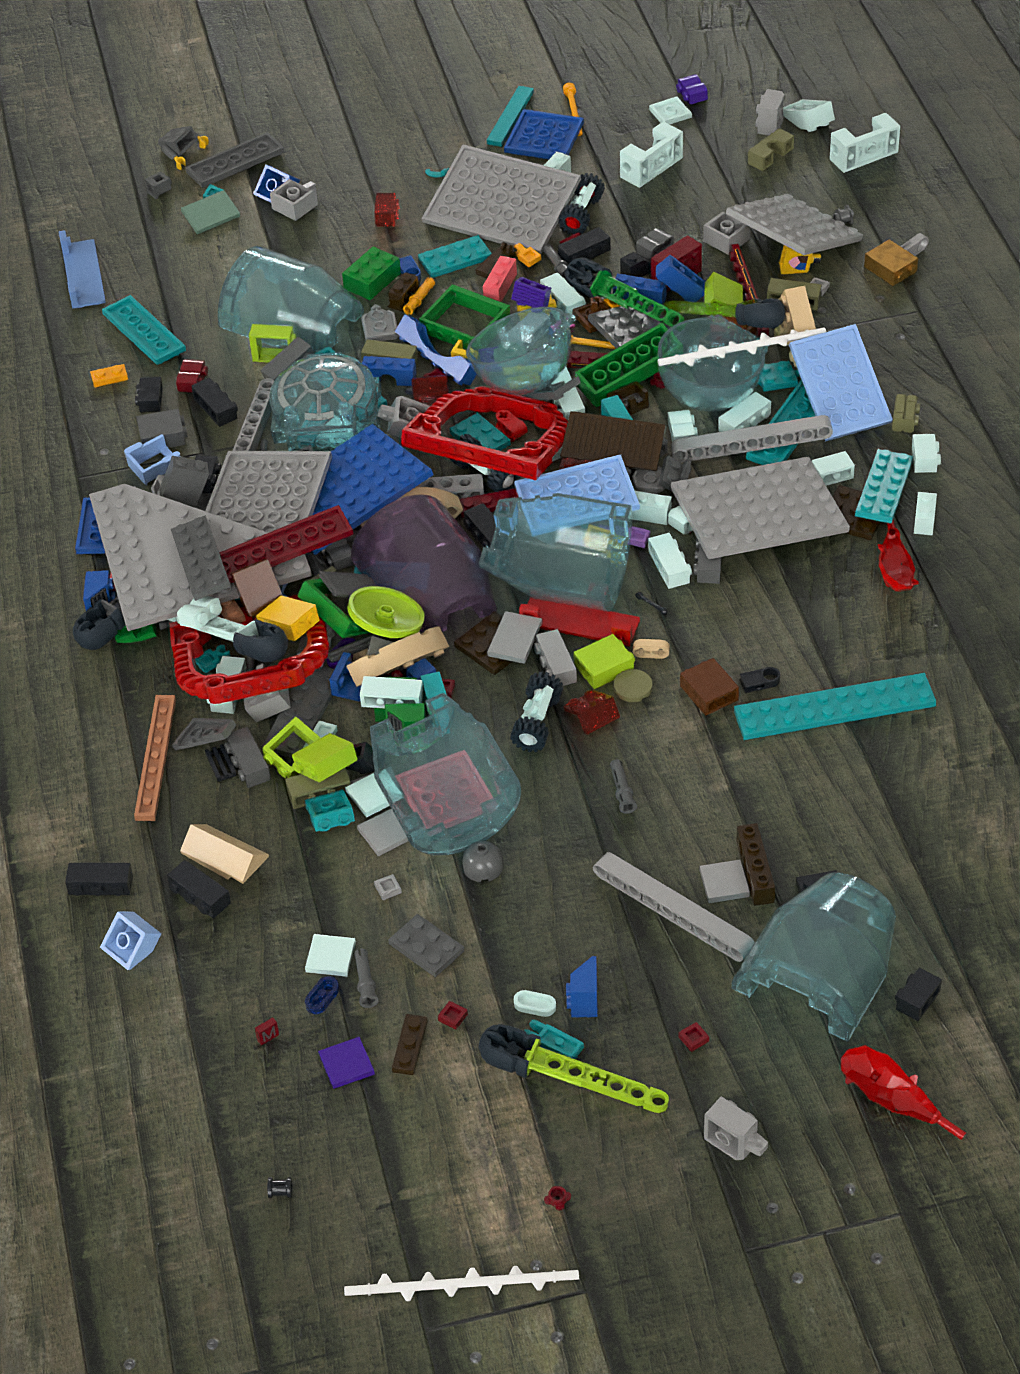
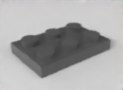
(426, 945)

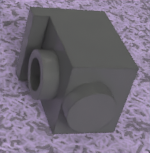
(158, 184)

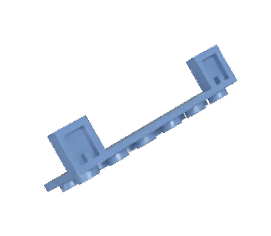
(82, 272)

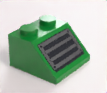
(404, 714)

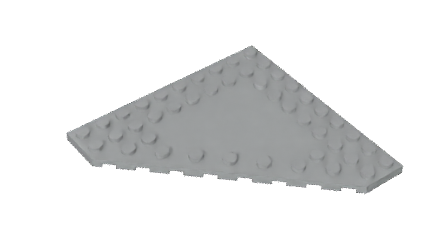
(146, 559)

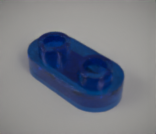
(320, 996)

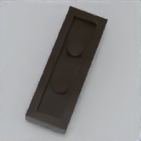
(409, 1044)

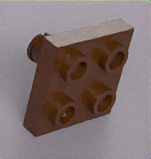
(582, 312)

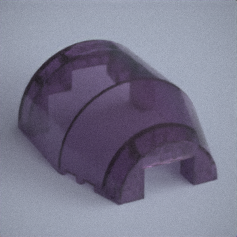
(426, 555)

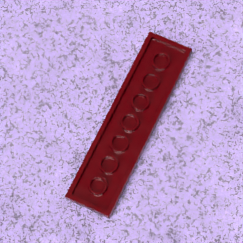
(289, 541)

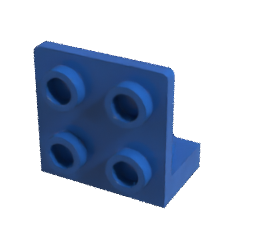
(342, 682)

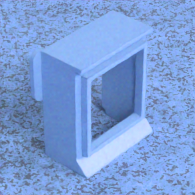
(141, 452)

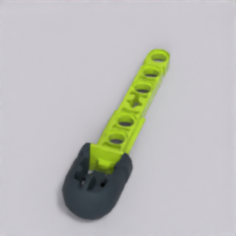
(502, 1043)

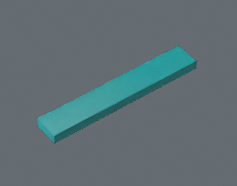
(510, 116)

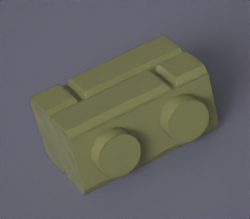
(905, 413)

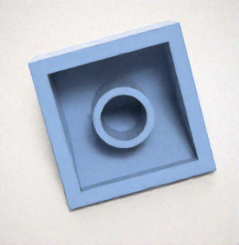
(130, 939)

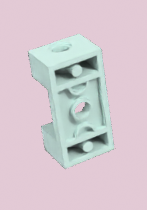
(853, 152)
(642, 166)

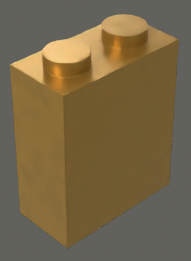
(891, 262)

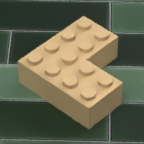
(797, 314)

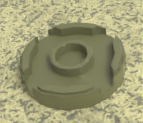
(633, 685)

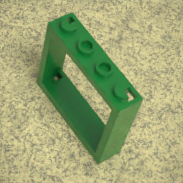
(464, 298)
(313, 592)

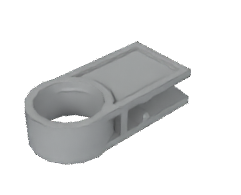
(916, 244)

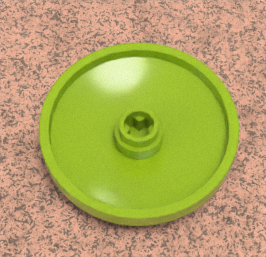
(385, 612)

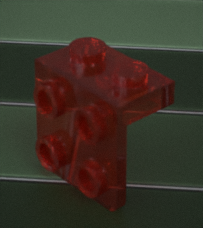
(593, 709)

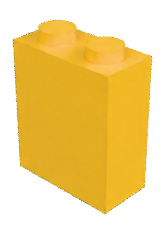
(291, 616)

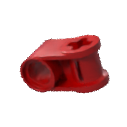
(510, 425)

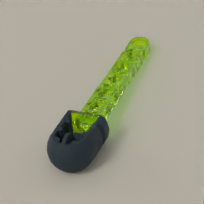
(754, 312)

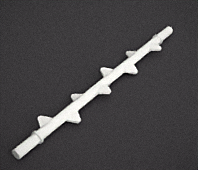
(733, 347)
(451, 1285)

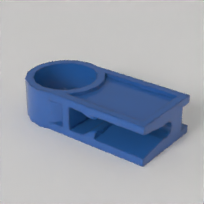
(408, 265)

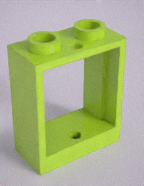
(268, 331)
(271, 757)

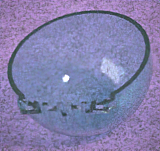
(522, 350)
(712, 381)

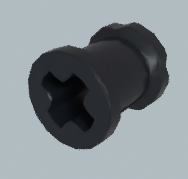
(279, 1187)

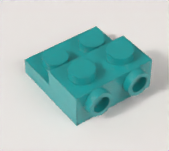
(329, 810)

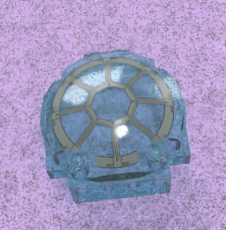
(323, 401)

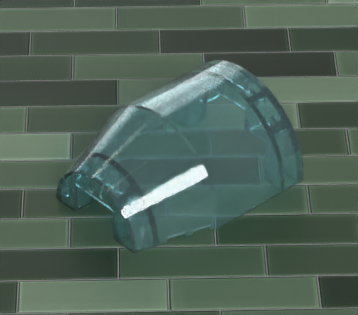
(284, 292)
(561, 548)
(444, 778)
(826, 946)

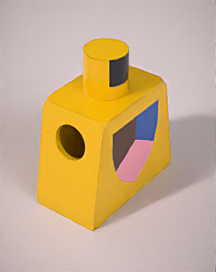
(794, 262)

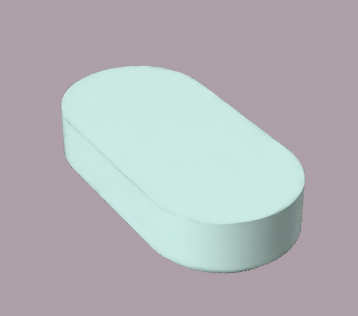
(534, 1003)

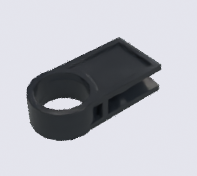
(756, 679)

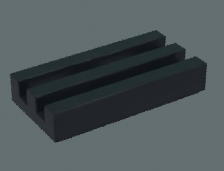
(216, 752)

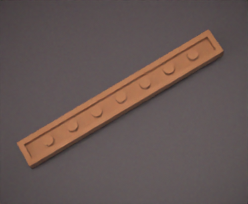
(155, 758)

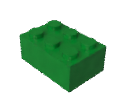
(371, 273)

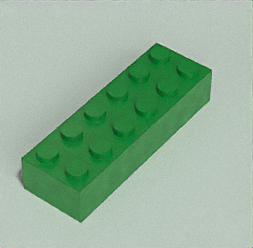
(622, 366)

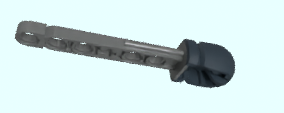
(99, 624)

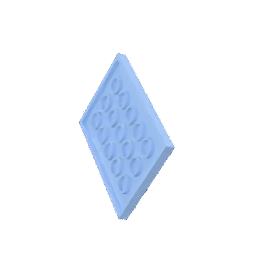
(841, 381)
(598, 480)

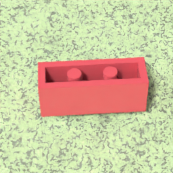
(500, 278)

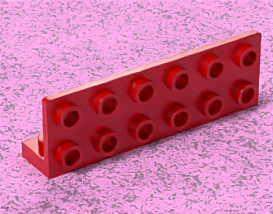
(582, 621)

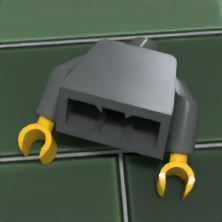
(178, 141)

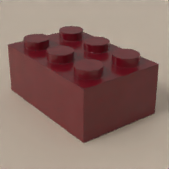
(686, 251)

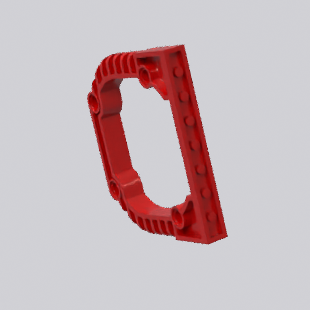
(530, 461)
(221, 688)

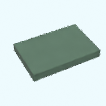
(210, 212)

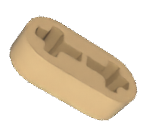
(651, 648)

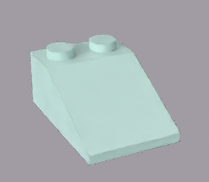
(809, 114)

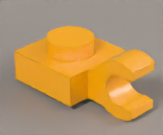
(527, 256)

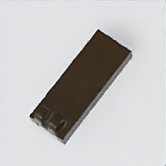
(486, 267)

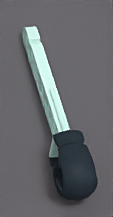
(256, 640)

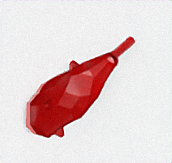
(892, 554)
(890, 1086)

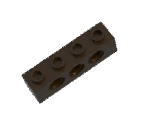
(755, 864)

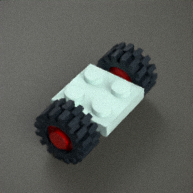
(573, 217)

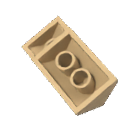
(222, 852)

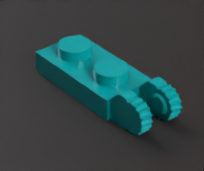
(556, 1040)

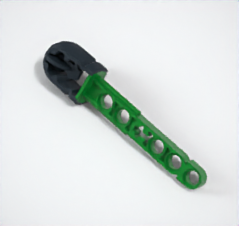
(604, 283)

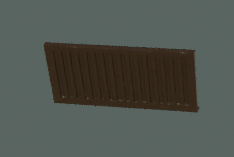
(602, 437)

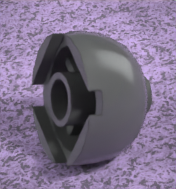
(482, 861)

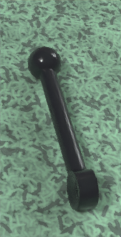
(639, 595)

